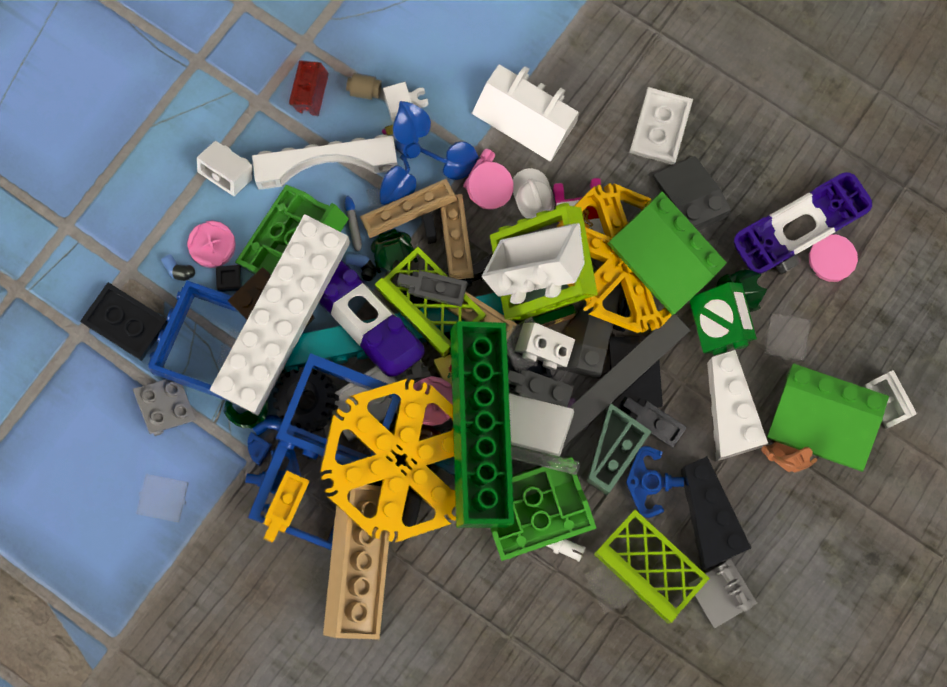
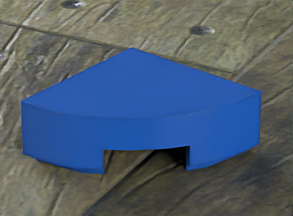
(258, 448)

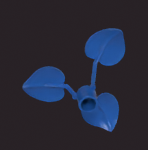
(408, 126)

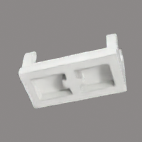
(898, 405)

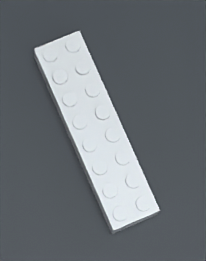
(280, 315)

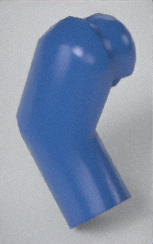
(270, 422)

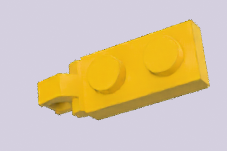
(284, 504)

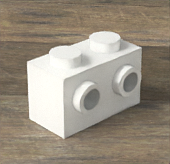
(224, 168)
(544, 345)

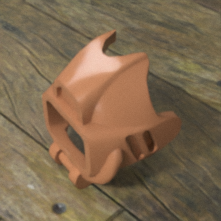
(789, 457)

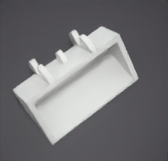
(526, 111)
(536, 262)

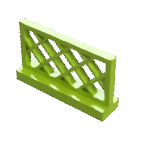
(413, 314)
(636, 582)

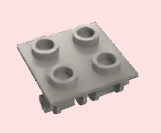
(163, 406)
(723, 594)

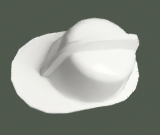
(532, 192)

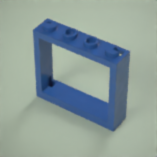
(168, 336)
(341, 372)
(273, 468)

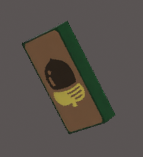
(556, 316)

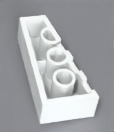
(733, 410)

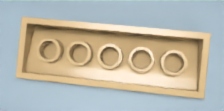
(356, 572)

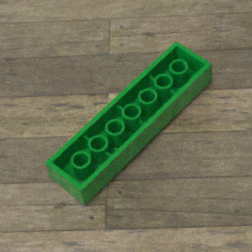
(481, 425)

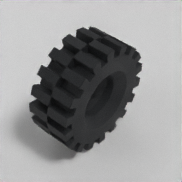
(324, 399)

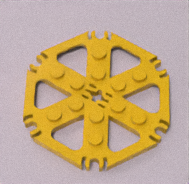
(613, 268)
(378, 467)

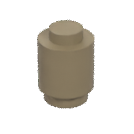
(364, 86)

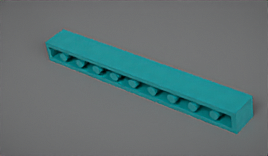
(339, 346)

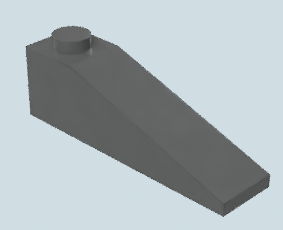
(590, 338)

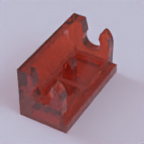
(309, 87)

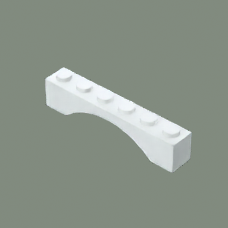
(277, 168)

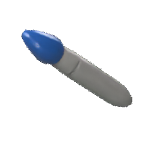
(353, 223)

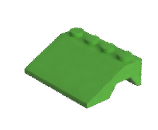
(280, 224)
(667, 253)
(828, 416)
(546, 511)

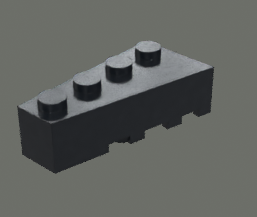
(712, 516)

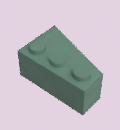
(616, 447)

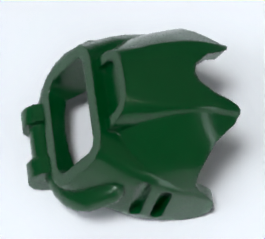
(392, 250)
(748, 278)
(247, 418)

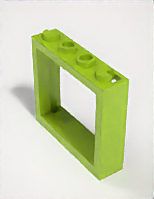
(585, 285)

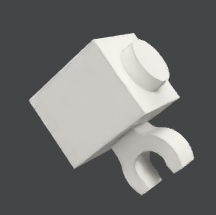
(399, 92)

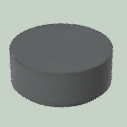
(788, 264)

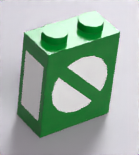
(723, 318)

